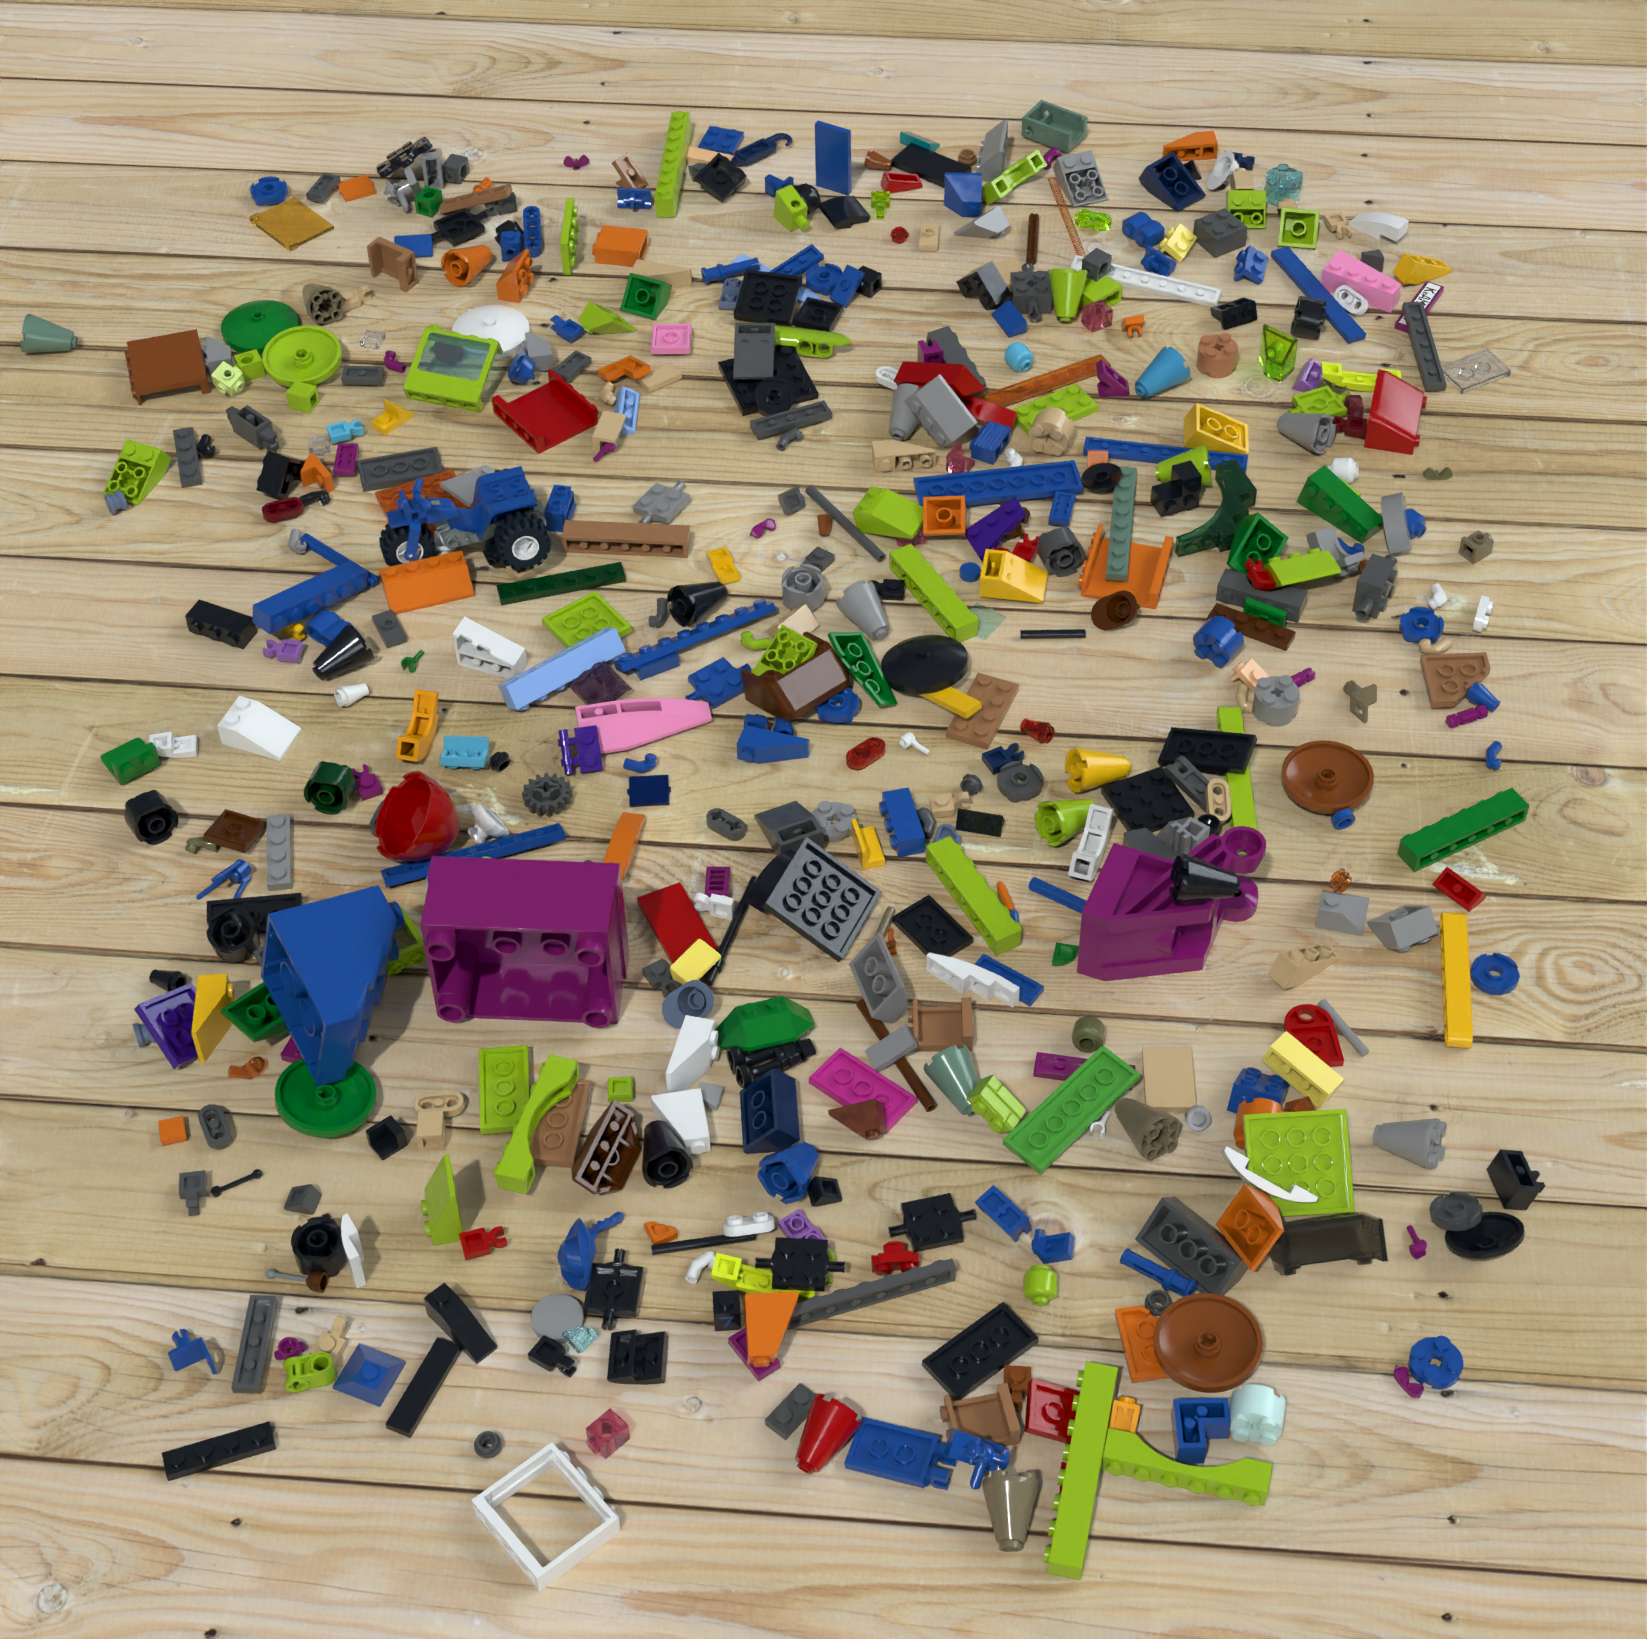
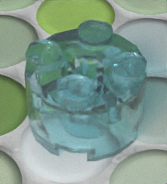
(1283, 183)

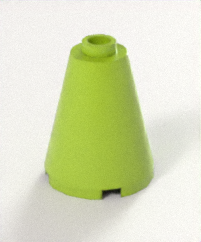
(1066, 291)
(1198, 456)
(1061, 819)

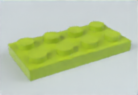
(569, 236)
(1071, 400)
(502, 1087)

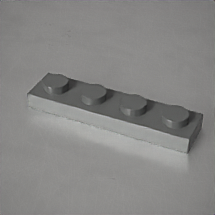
(790, 419)
(187, 457)
(254, 1344)

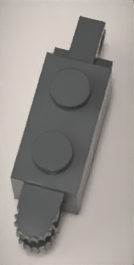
(253, 427)

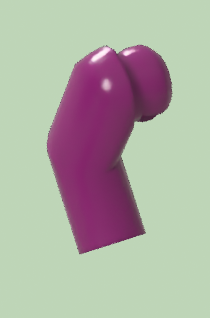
(1052, 153)

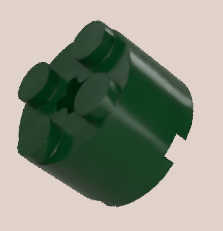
(330, 787)

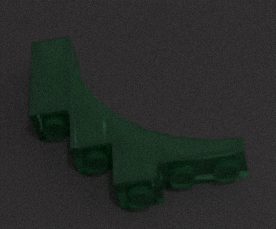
(1237, 495)

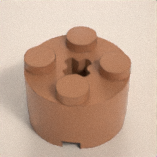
(1217, 355)

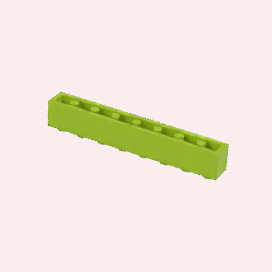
(673, 164)
(1082, 1471)

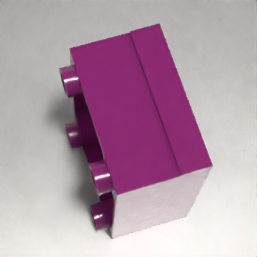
(525, 939)

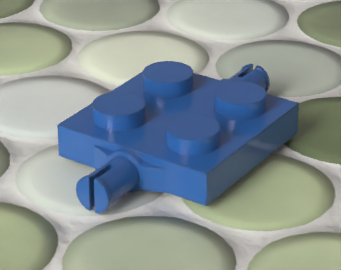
(717, 683)

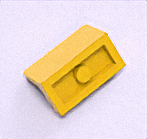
(867, 846)

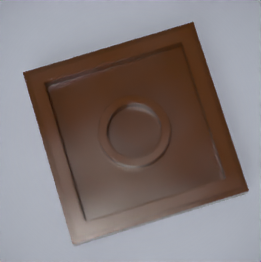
(235, 831)

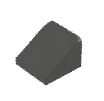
(1373, 259)
(303, 1199)

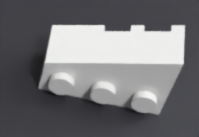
(487, 651)

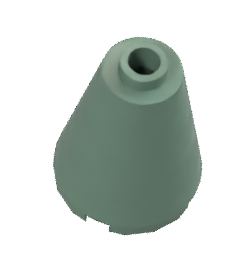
(45, 336)
(954, 1075)

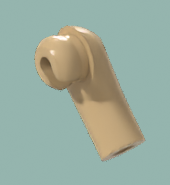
(606, 394)
(1428, 648)

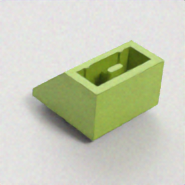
(1248, 207)

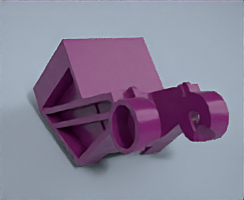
(1137, 929)

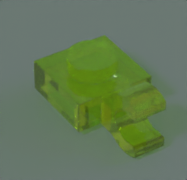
(880, 200)

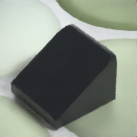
(1193, 170)
(823, 1191)

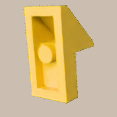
(392, 417)

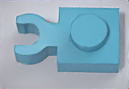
(342, 431)

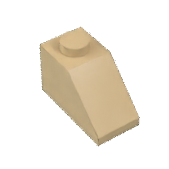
(1241, 180)

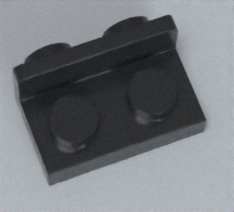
(1235, 312)

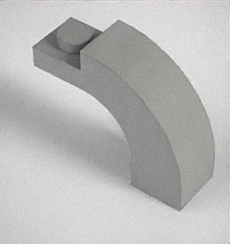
(1395, 522)
(1327, 540)

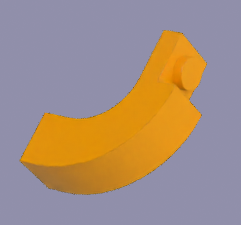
(422, 727)

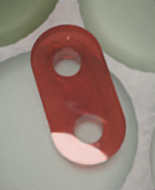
(865, 753)

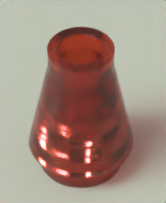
(1040, 731)

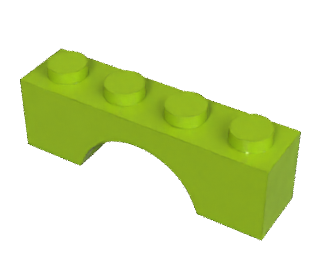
(1013, 176)

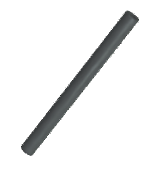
(845, 523)

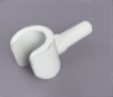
(909, 740)
(1100, 1125)

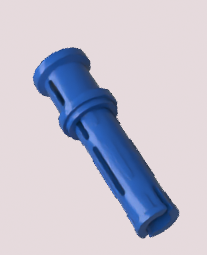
(721, 272)
(1170, 1279)

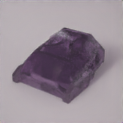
(599, 685)

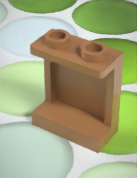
(394, 261)
(941, 1026)
(984, 1416)

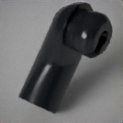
(204, 446)
(312, 497)

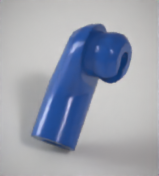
(1357, 547)
(1491, 752)
(641, 766)

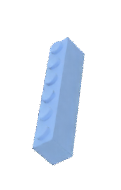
(560, 669)

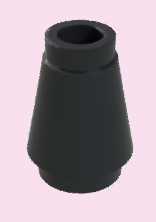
(167, 979)

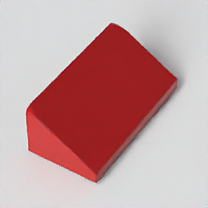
(1459, 889)

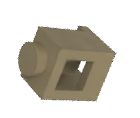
(1480, 543)

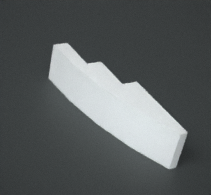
(968, 976)

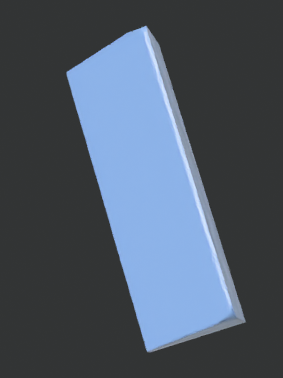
(627, 404)

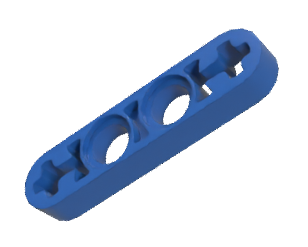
(534, 231)

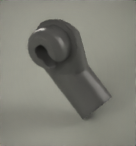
(929, 821)

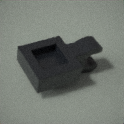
(550, 1354)

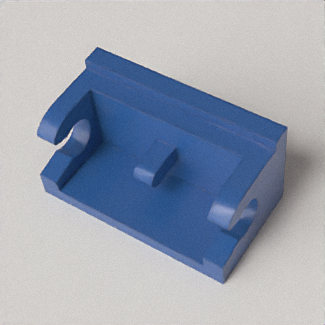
(1004, 1213)

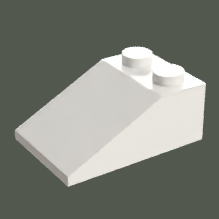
(257, 729)
(692, 1053)

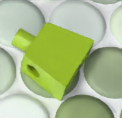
(790, 209)

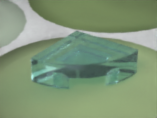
(580, 1337)

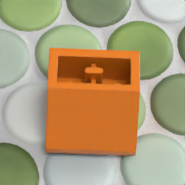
(516, 278)

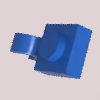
(567, 329)

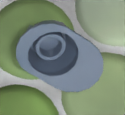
(689, 999)

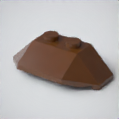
(608, 1151)

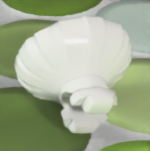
(487, 825)

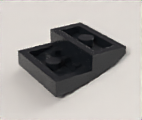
(843, 211)
(637, 1357)

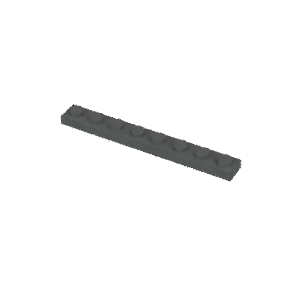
(873, 1292)

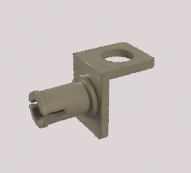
(1360, 698)

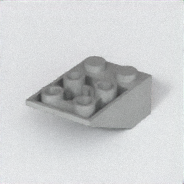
(1080, 179)

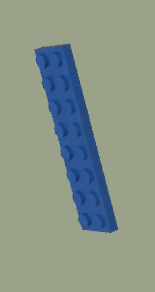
(1003, 483)

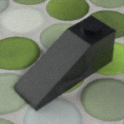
(459, 1323)

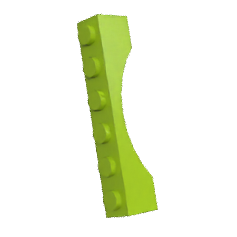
(554, 1084)
(1242, 1480)

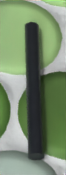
(699, 1243)

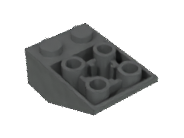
(754, 350)
(788, 826)

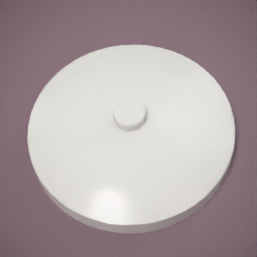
(495, 322)

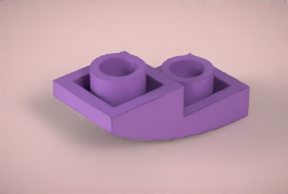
(798, 1226)

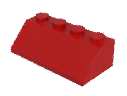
(956, 376)

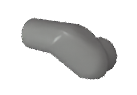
(295, 543)

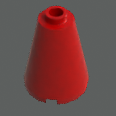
(824, 1433)

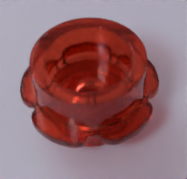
(899, 235)

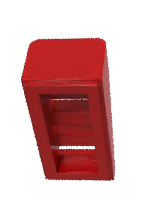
(900, 182)

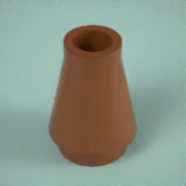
(877, 161)

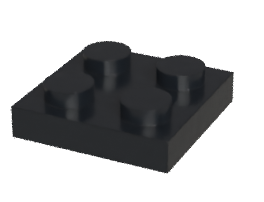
(818, 315)

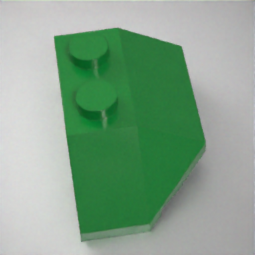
(764, 1024)

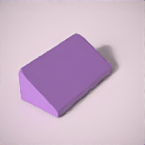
(1309, 376)

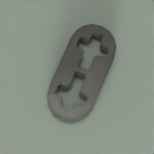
(725, 825)

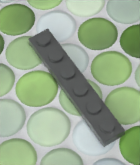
(1424, 346)

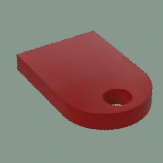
(1315, 1033)

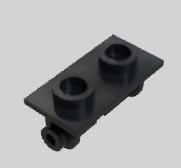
(979, 822)

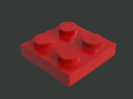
(1049, 1410)

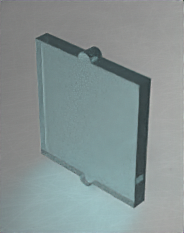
(988, 620)

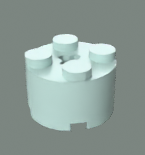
(1256, 1414)

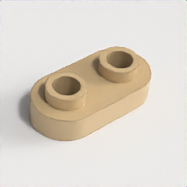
(1220, 802)
(440, 1101)

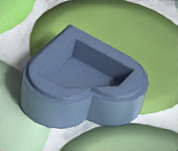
(947, 830)

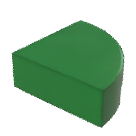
(1064, 954)

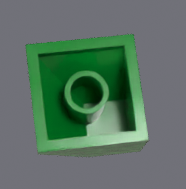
(645, 296)

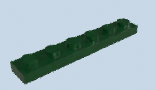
(561, 583)

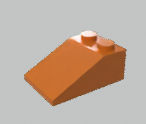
(1251, 1225)

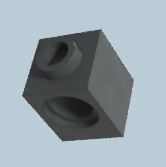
(455, 169)
(1097, 264)

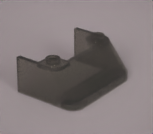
(1329, 1239)

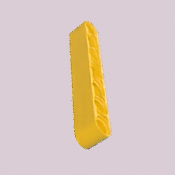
(1456, 980)

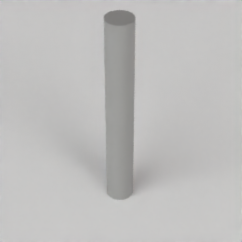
(1344, 1029)

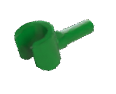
(410, 662)

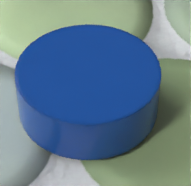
(970, 572)
(1343, 819)

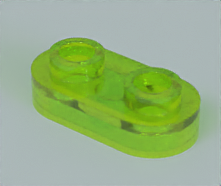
(1093, 220)

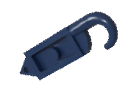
(759, 149)

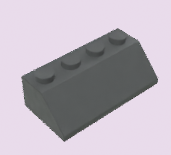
(1191, 1247)

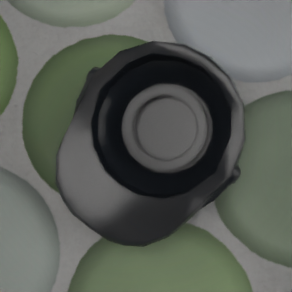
(809, 195)

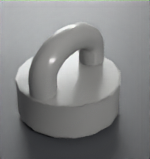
(1197, 1118)

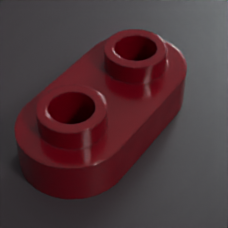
(282, 509)

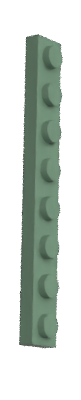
(1121, 526)

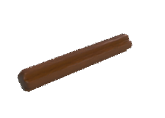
(1032, 239)

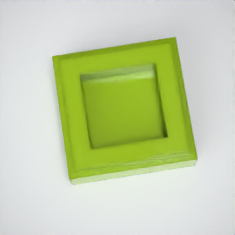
(620, 1089)

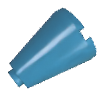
(1162, 373)

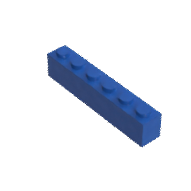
(309, 597)

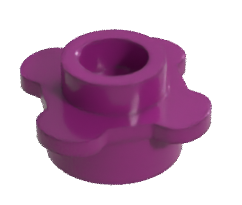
(287, 1344)

